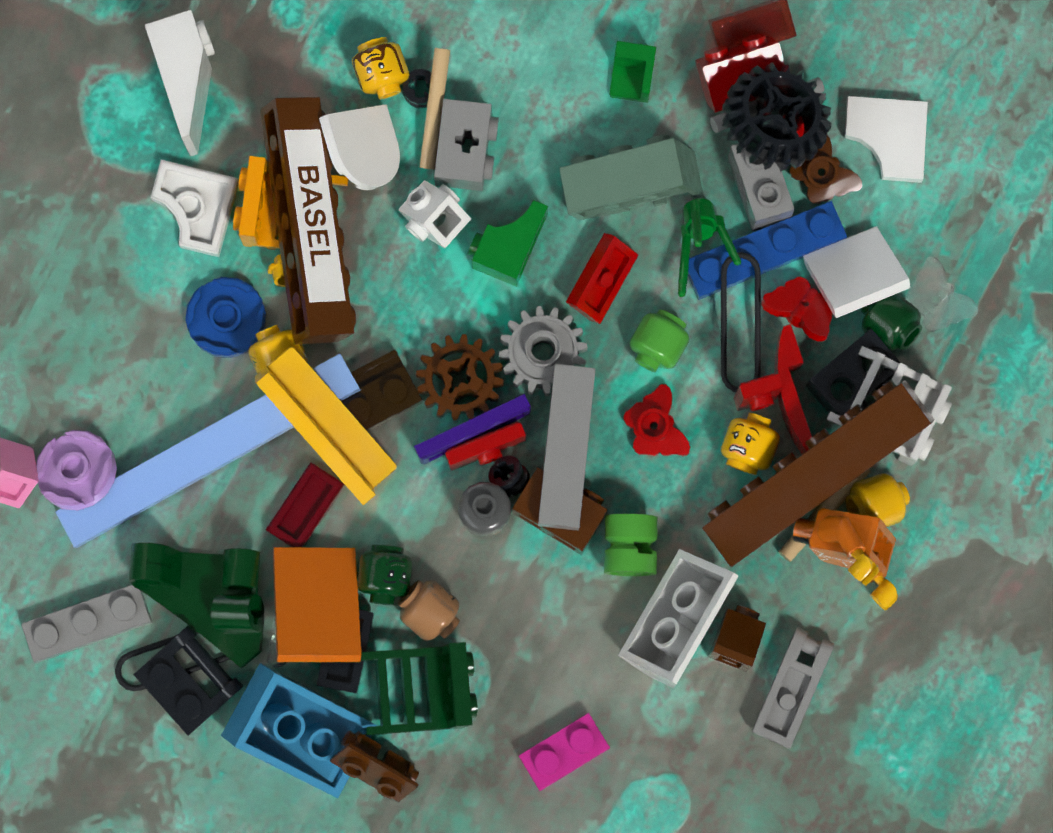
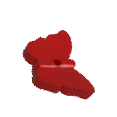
(801, 307)
(656, 410)

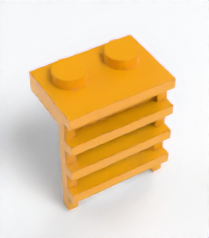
(257, 215)

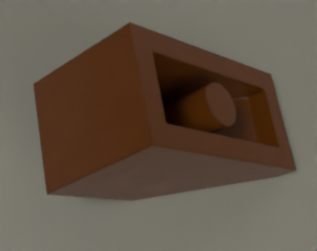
(738, 638)

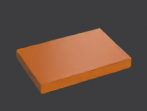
(316, 604)

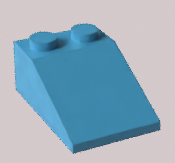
(293, 729)

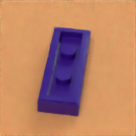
(473, 428)

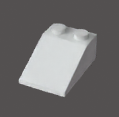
(184, 65)

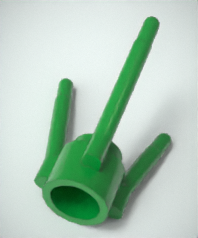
(700, 225)

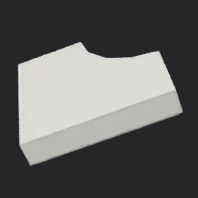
(892, 132)
(199, 202)

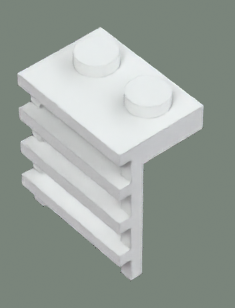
(929, 391)

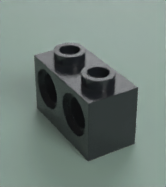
(849, 370)

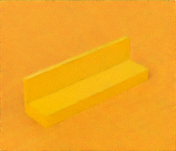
(325, 423)

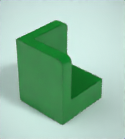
(632, 71)

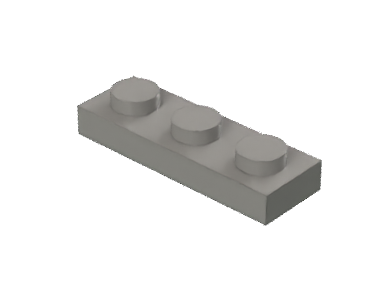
(86, 623)

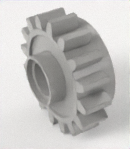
(540, 330)

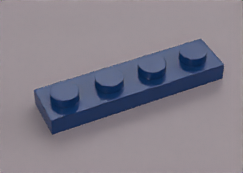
(771, 248)

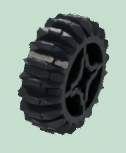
(773, 131)

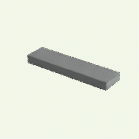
(566, 447)

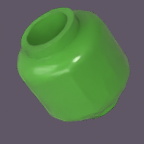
(659, 340)

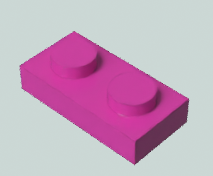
(564, 752)

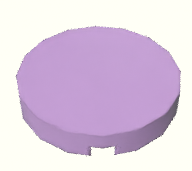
(76, 470)

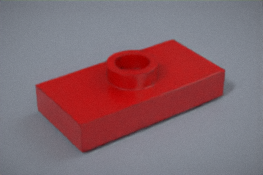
(758, 393)
(486, 447)

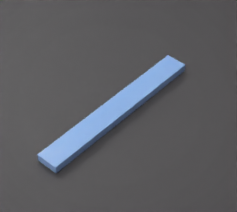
(194, 459)

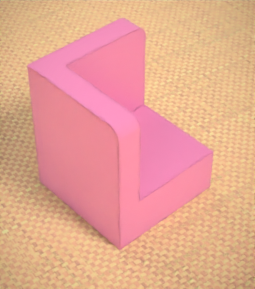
(17, 472)

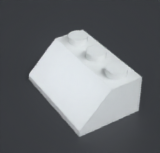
(677, 617)

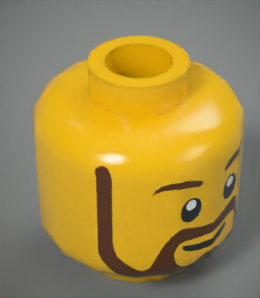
(380, 67)

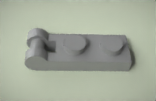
(792, 689)

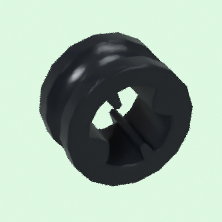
(409, 94)
(503, 467)

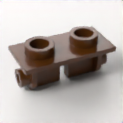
(391, 776)

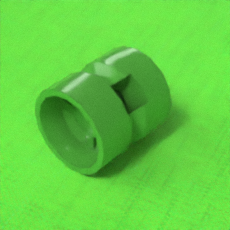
(630, 545)

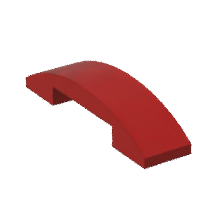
(787, 360)

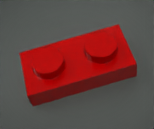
(602, 278)

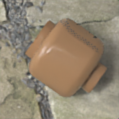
(429, 610)

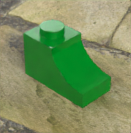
(507, 248)

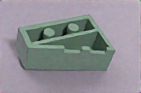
(630, 178)

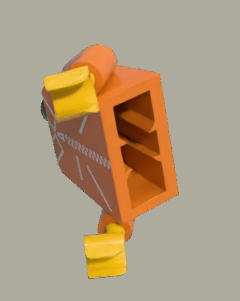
(854, 543)

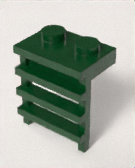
(447, 688)

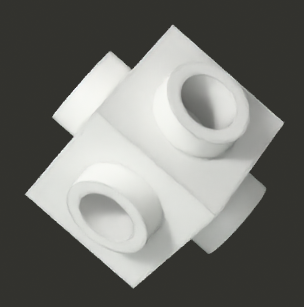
(434, 214)

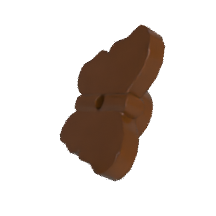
(835, 181)

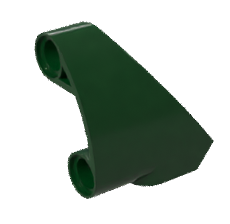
(207, 592)

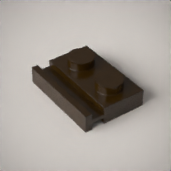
(383, 393)

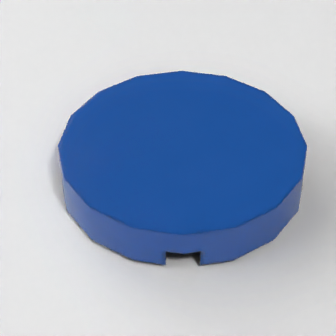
(225, 317)

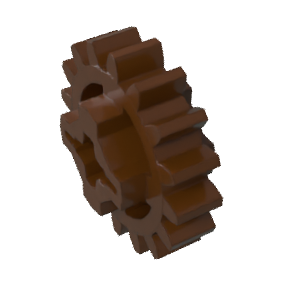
(443, 369)

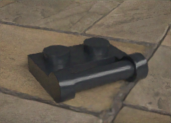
(178, 690)

